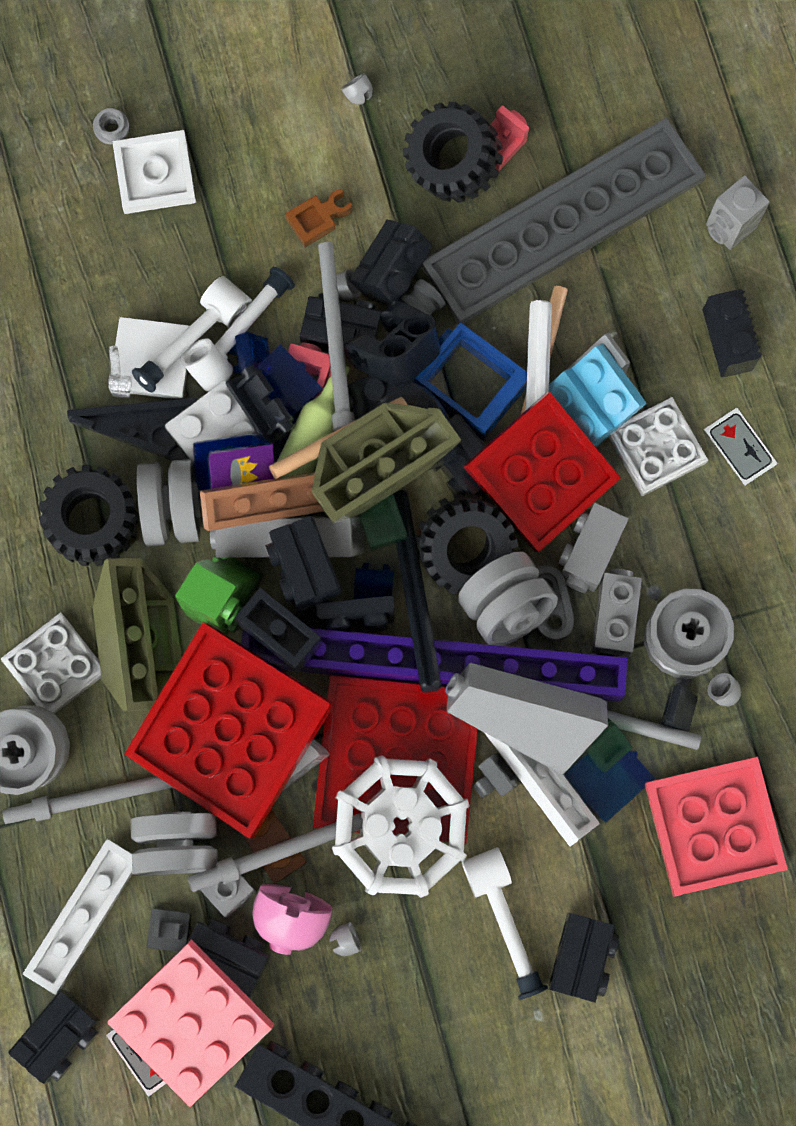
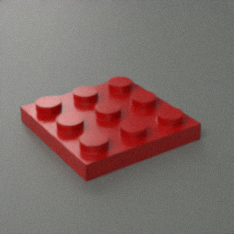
(542, 472)

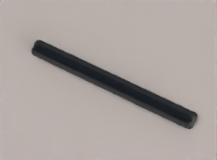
(416, 600)

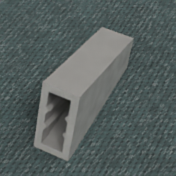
(249, 540)
(527, 714)

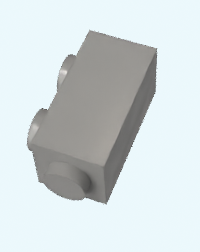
(736, 213)
(597, 540)
(616, 613)

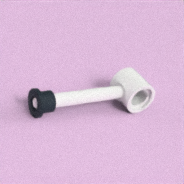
(223, 304)
(209, 361)
(487, 875)

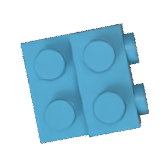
(597, 394)

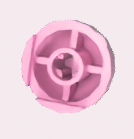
(289, 919)

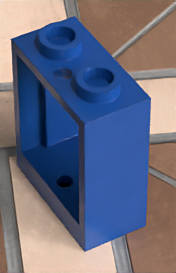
(504, 399)

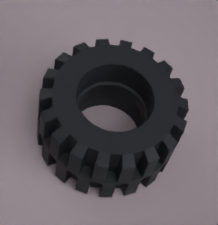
(433, 133)
(79, 487)
(446, 522)

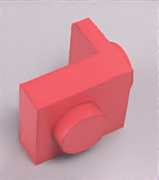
(511, 131)
(316, 361)

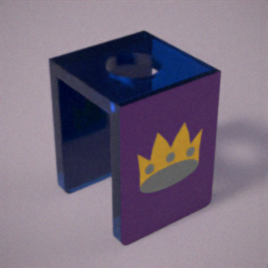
(232, 460)

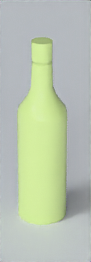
(311, 425)

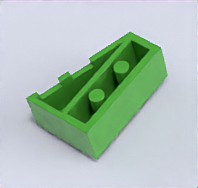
(217, 591)

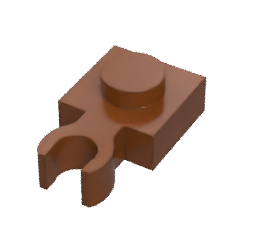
(314, 219)

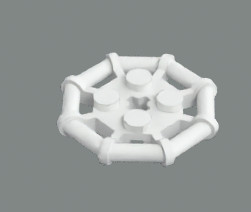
(378, 826)

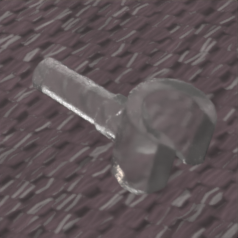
(119, 384)

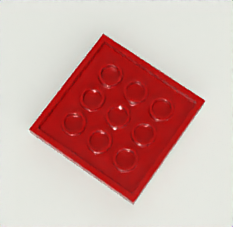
(394, 722)
(228, 729)

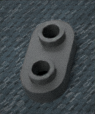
(563, 609)

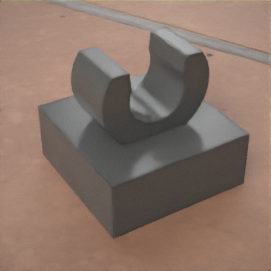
(497, 776)
(168, 930)

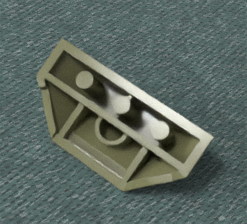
(379, 457)
(134, 633)

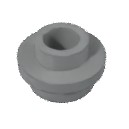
(107, 117)

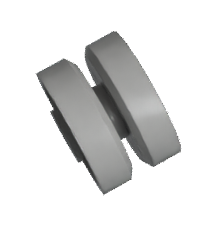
(166, 503)
(507, 599)
(704, 617)
(44, 746)
(174, 843)

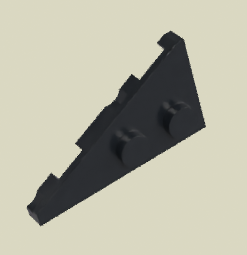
(136, 424)

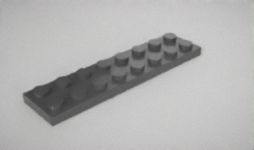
(563, 221)

